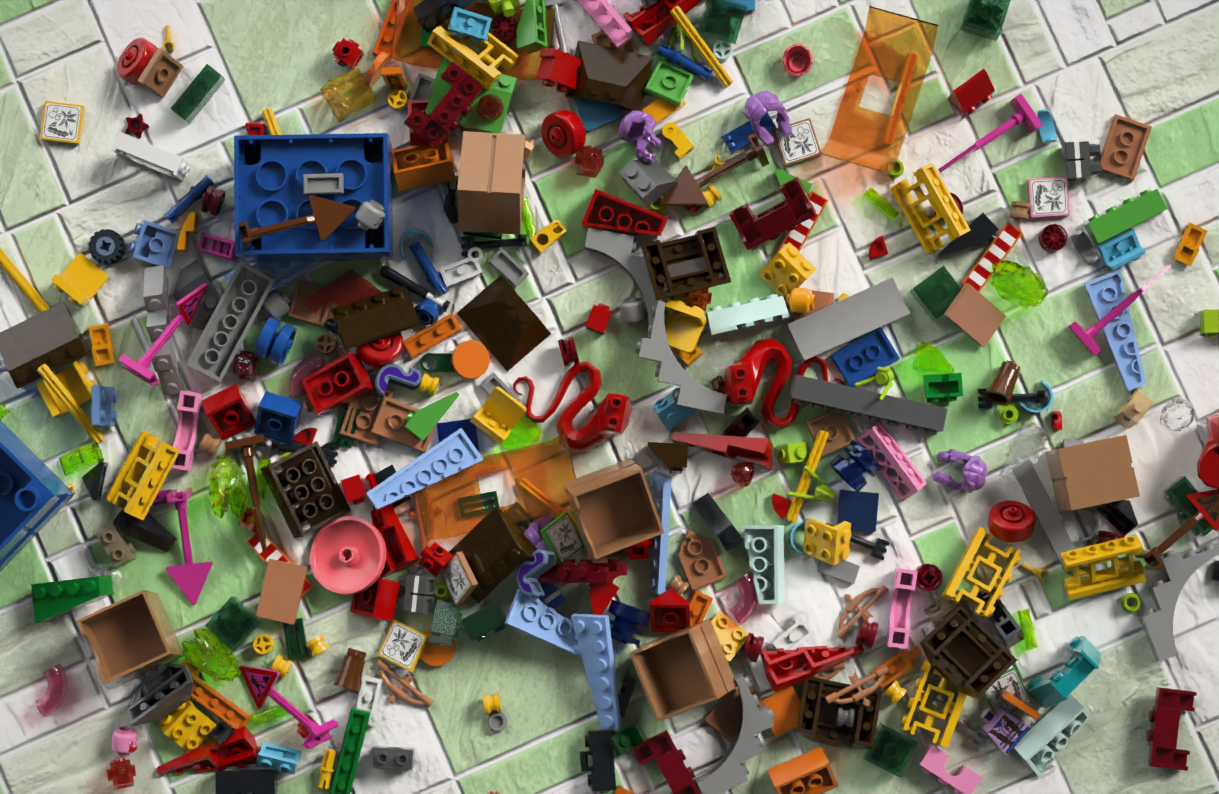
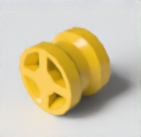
(395, 97)
(711, 195)
(429, 384)
(261, 642)
(317, 645)
(282, 666)
(894, 691)
(491, 703)

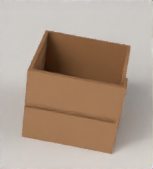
(491, 183)
(1092, 473)
(613, 508)
(130, 638)
(683, 670)

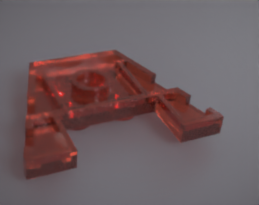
(341, 291)

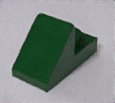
(627, 738)

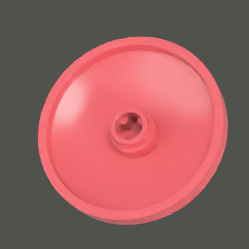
(348, 555)

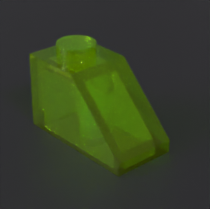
(930, 359)
(523, 434)
(81, 458)

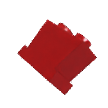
(558, 70)

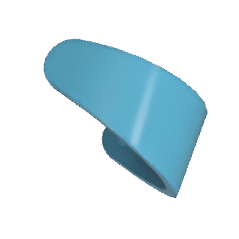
(1047, 130)
(410, 232)
(1049, 402)
(791, 538)

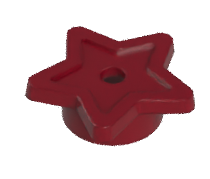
(131, 125)

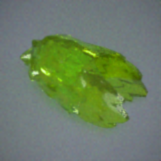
(1018, 284)
(227, 487)
(211, 656)

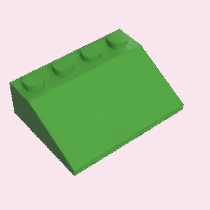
(503, 88)

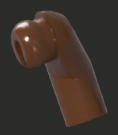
(716, 383)

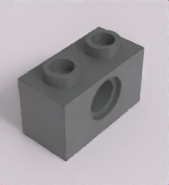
(393, 757)

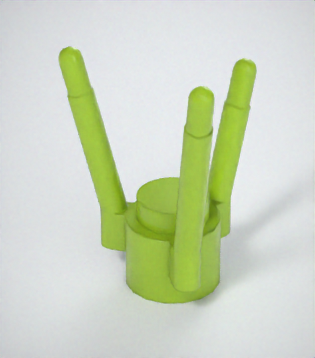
(678, 31)
(883, 377)
(821, 492)

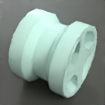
(721, 47)

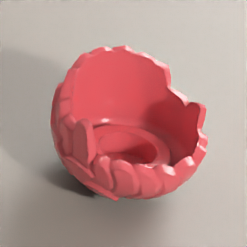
(797, 60)

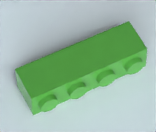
(1125, 217)

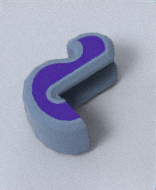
(396, 375)
(531, 570)

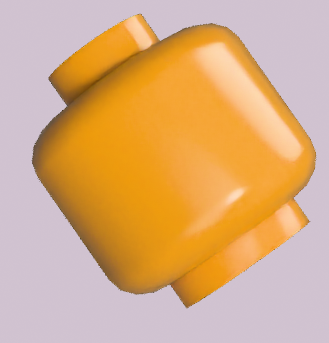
(800, 300)

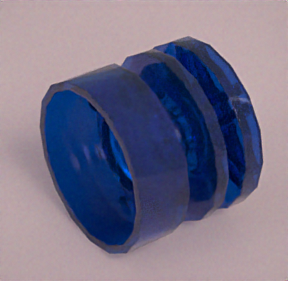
(855, 465)
(625, 622)

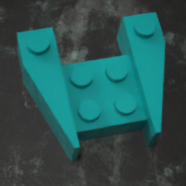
(1063, 682)

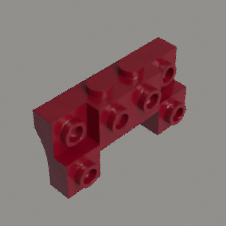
(449, 110)
(776, 219)
(584, 572)
(1165, 726)
(670, 762)

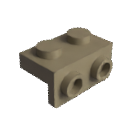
(116, 545)
(942, 608)

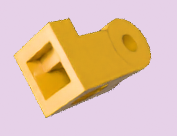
(678, 139)
(547, 236)

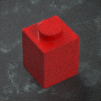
(599, 318)
(354, 489)

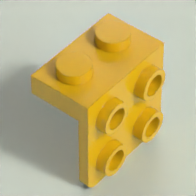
(787, 270)
(80, 280)
(683, 325)
(498, 415)
(827, 542)
(729, 635)
(187, 726)

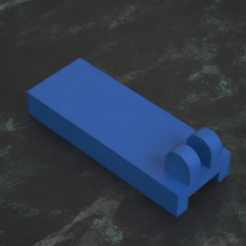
(739, 137)

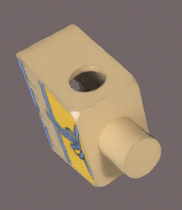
(1133, 408)

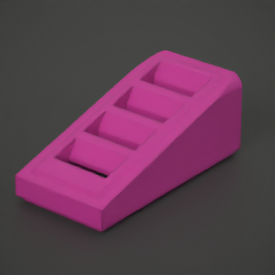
(229, 251)

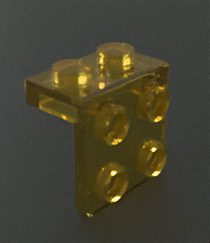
(347, 94)

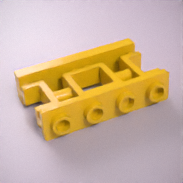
(471, 62)
(941, 203)
(142, 493)
(968, 566)
(1107, 578)
(952, 708)

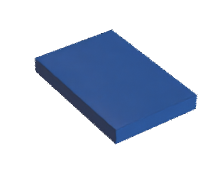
(863, 356)

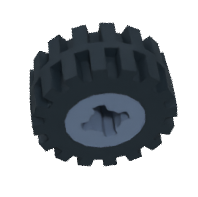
(110, 253)

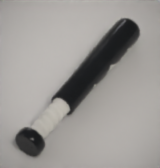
(413, 287)

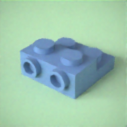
(154, 244)
(104, 406)

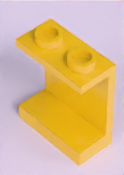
(76, 383)

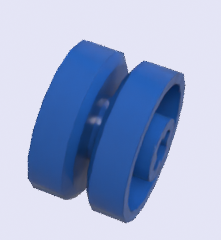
(275, 341)

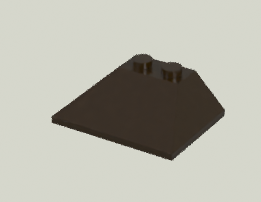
(611, 76)
(686, 264)
(504, 323)
(966, 653)
(818, 718)

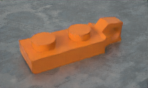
(898, 665)

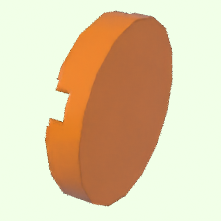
(374, 73)
(470, 359)
(437, 654)

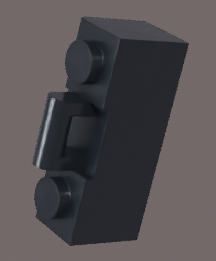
(603, 767)
(246, 781)

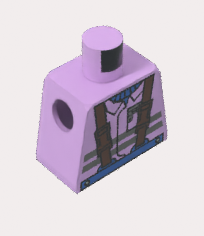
(1004, 728)

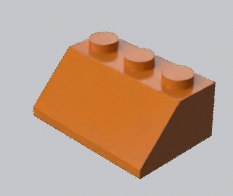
(422, 166)
(804, 774)

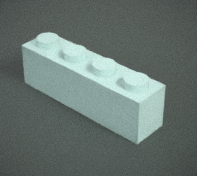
(748, 315)
(766, 559)
(1051, 734)

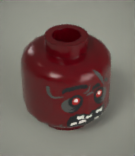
(246, 365)

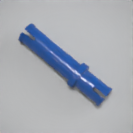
(684, 62)
(193, 195)
(432, 275)

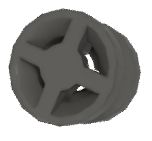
(845, 718)

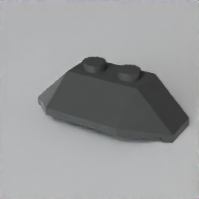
(191, 278)
(160, 694)

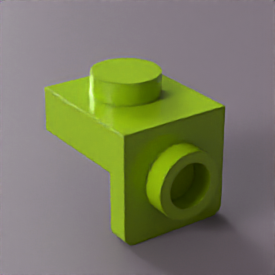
(792, 453)

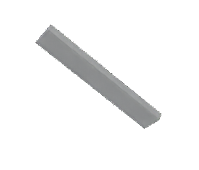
(1043, 508)

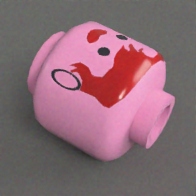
(124, 741)

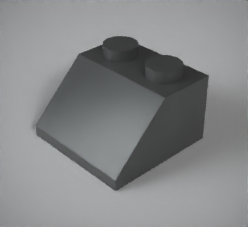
(647, 180)

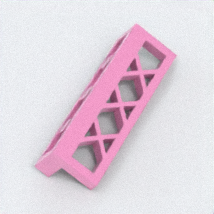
(608, 21)
(895, 459)

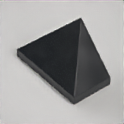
(95, 480)
(1119, 514)

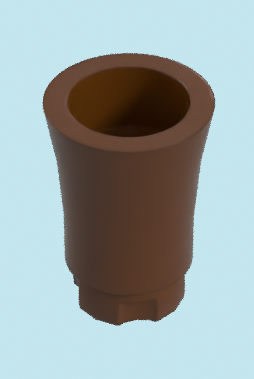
(1003, 383)
(351, 670)

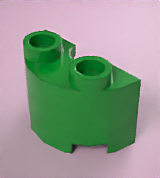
(943, 386)

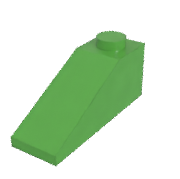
(532, 27)
(426, 418)

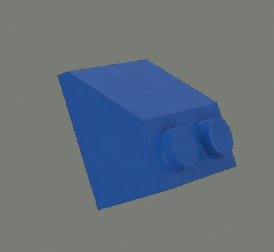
(278, 417)

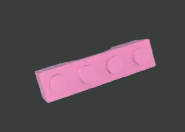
(188, 422)
(900, 607)

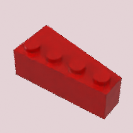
(617, 214)

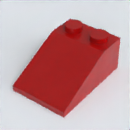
(337, 383)

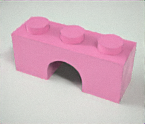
(933, 762)

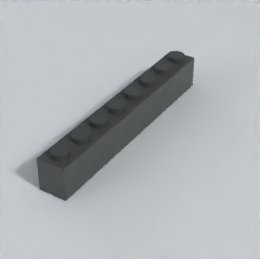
(867, 403)

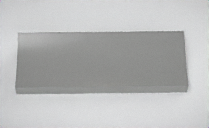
(847, 319)
(230, 321)

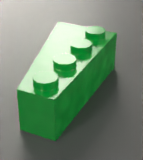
(65, 596)

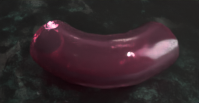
(303, 369)
(748, 599)
(55, 691)

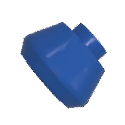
(427, 312)

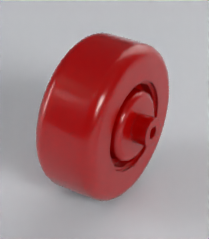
(135, 59)
(563, 133)
(381, 351)
(1011, 521)

